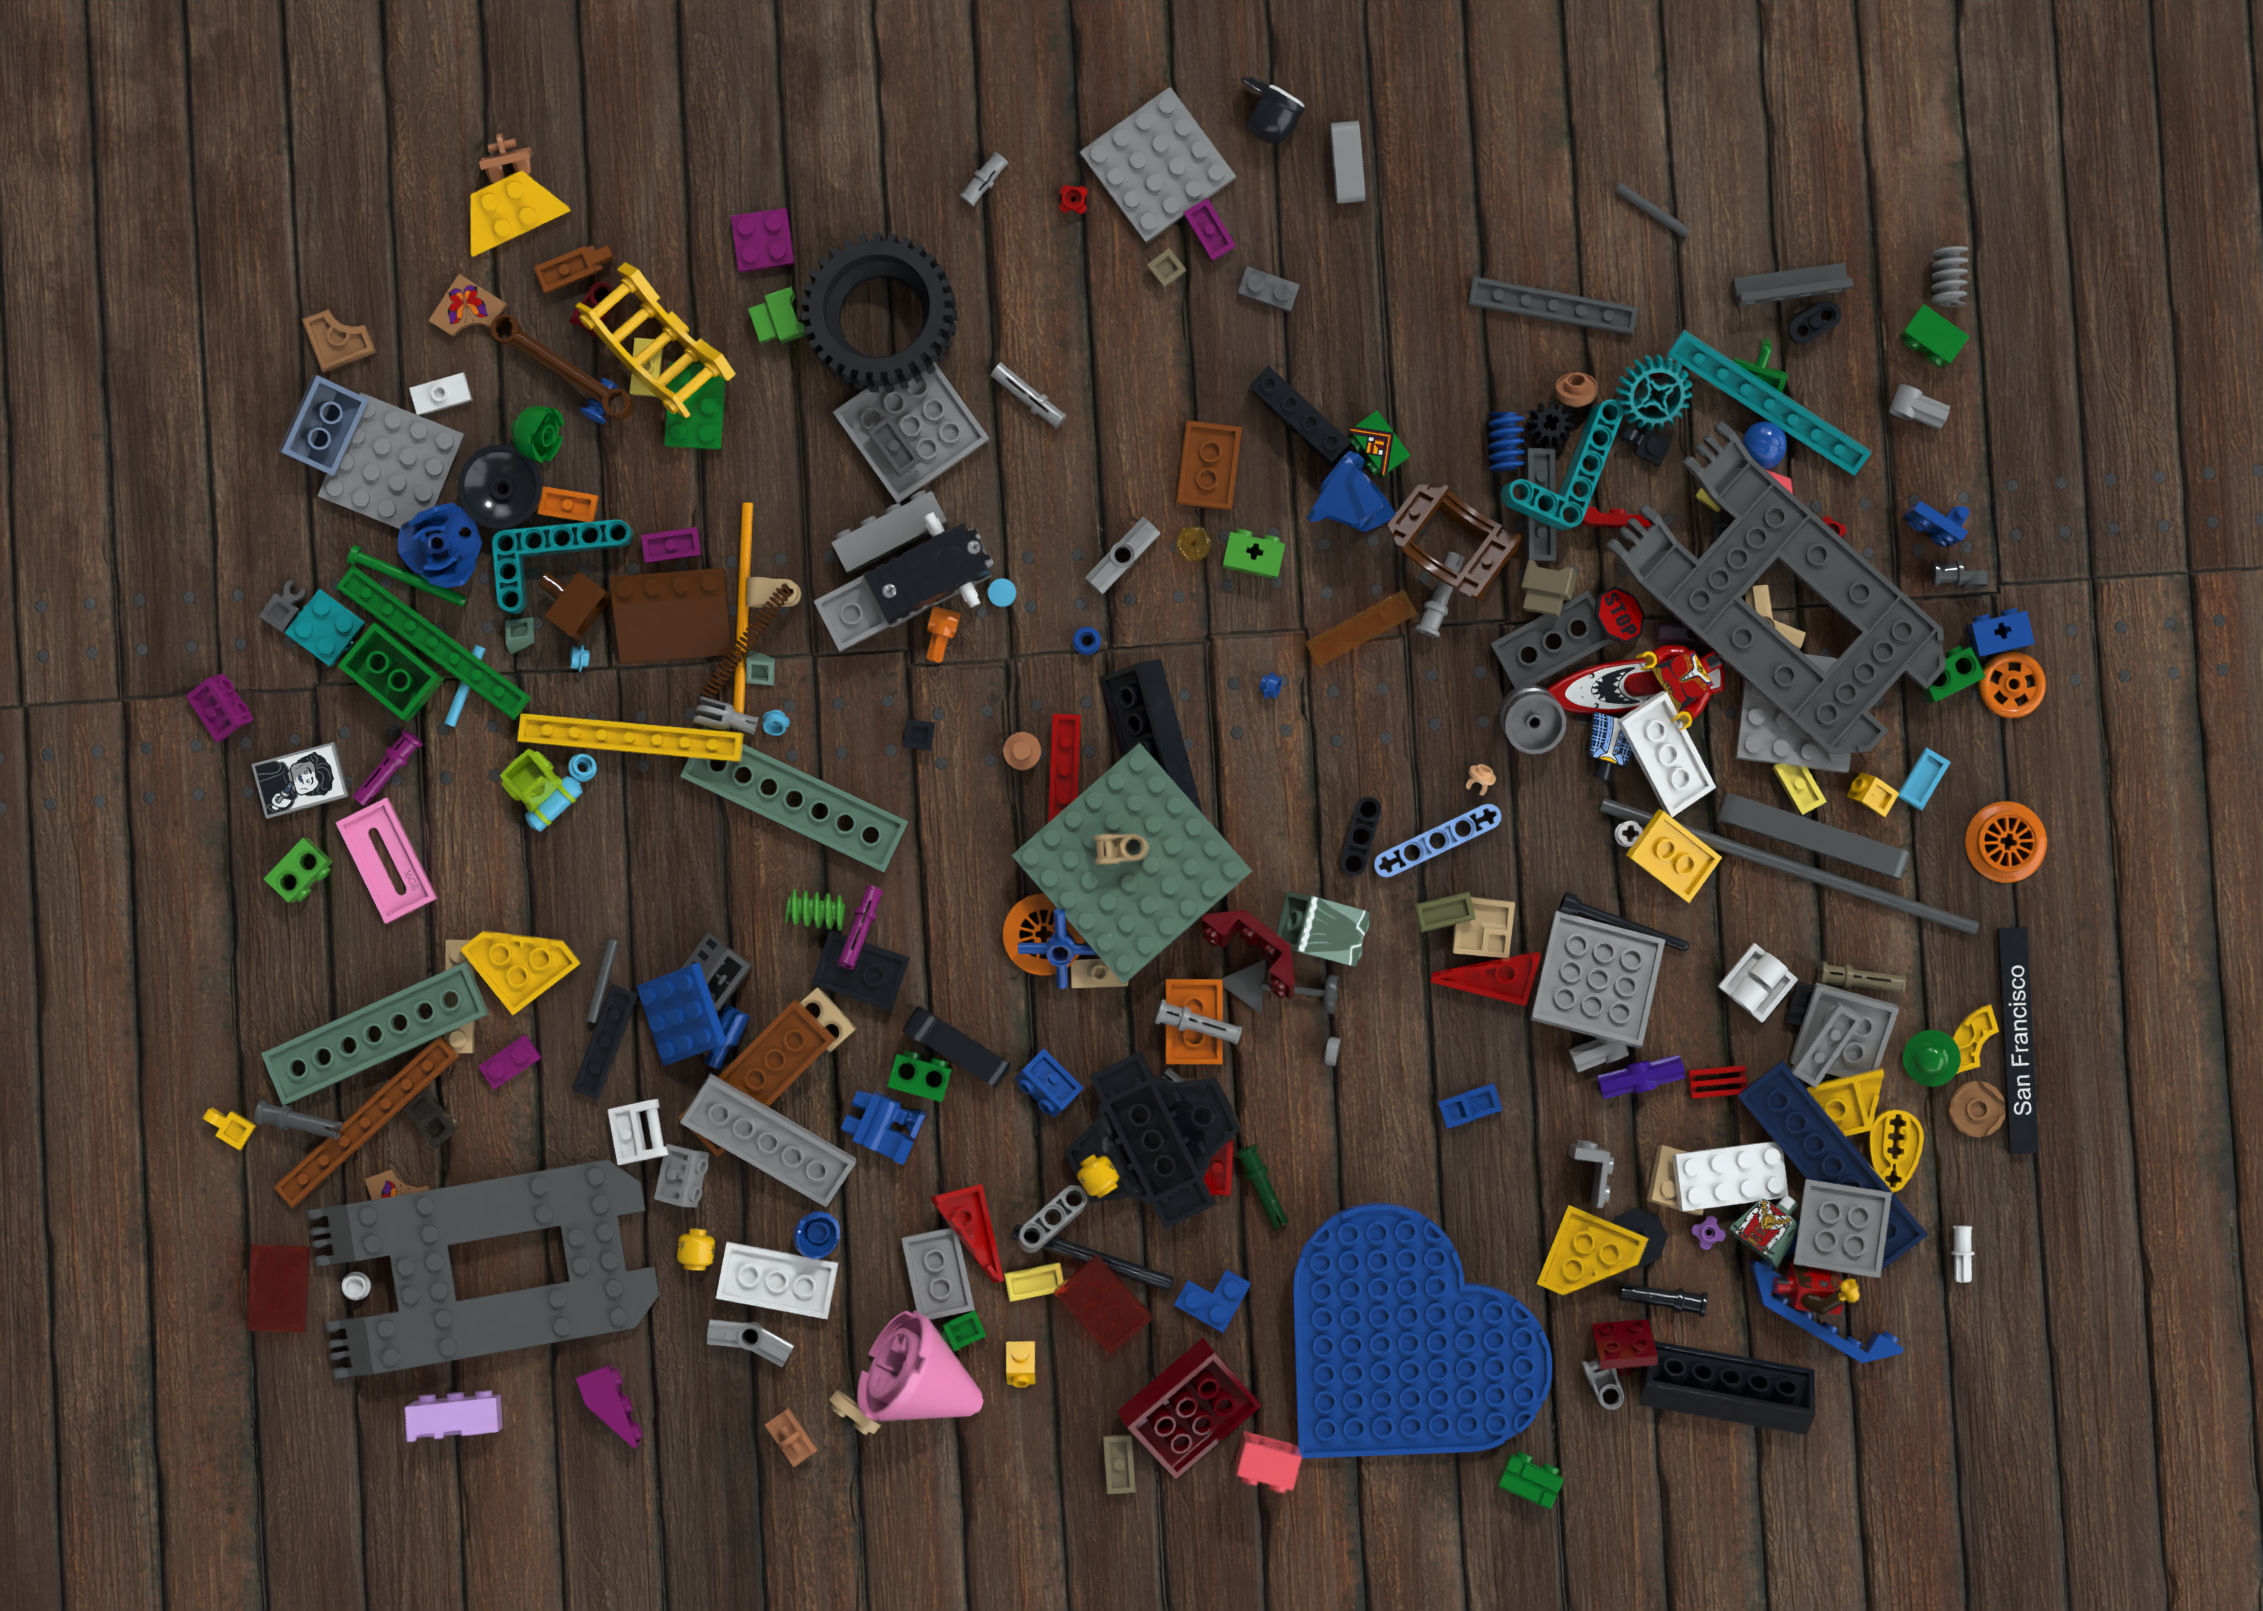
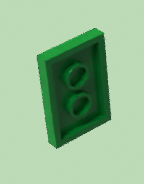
(706, 407)

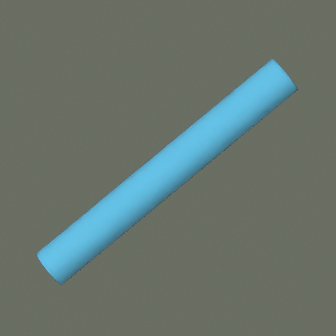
(461, 694)

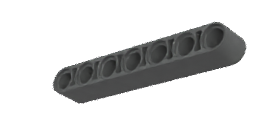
(1813, 836)

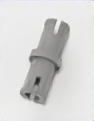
(983, 179)

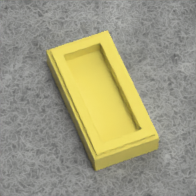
(1033, 1281)

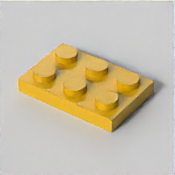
(1673, 856)

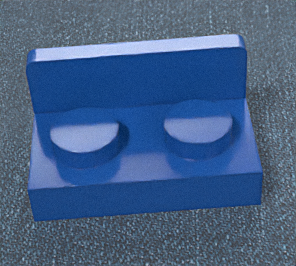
(1048, 1083)

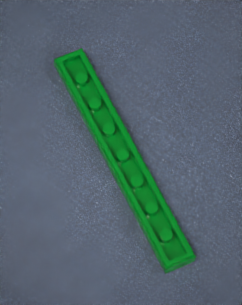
(433, 642)

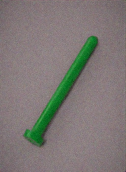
(356, 556)

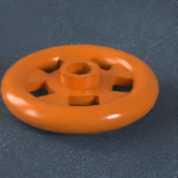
(2034, 694)

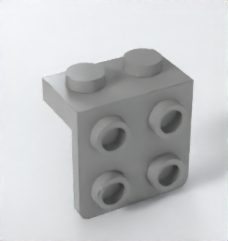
(1604, 1164)

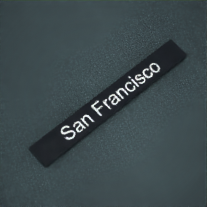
(2018, 1040)

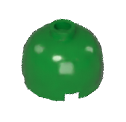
(537, 432)

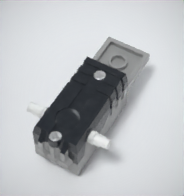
(907, 584)

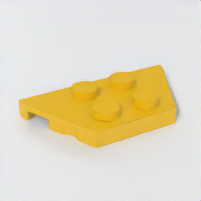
(510, 210)
(1851, 1100)

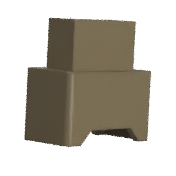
(1547, 588)

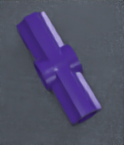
(1640, 1076)

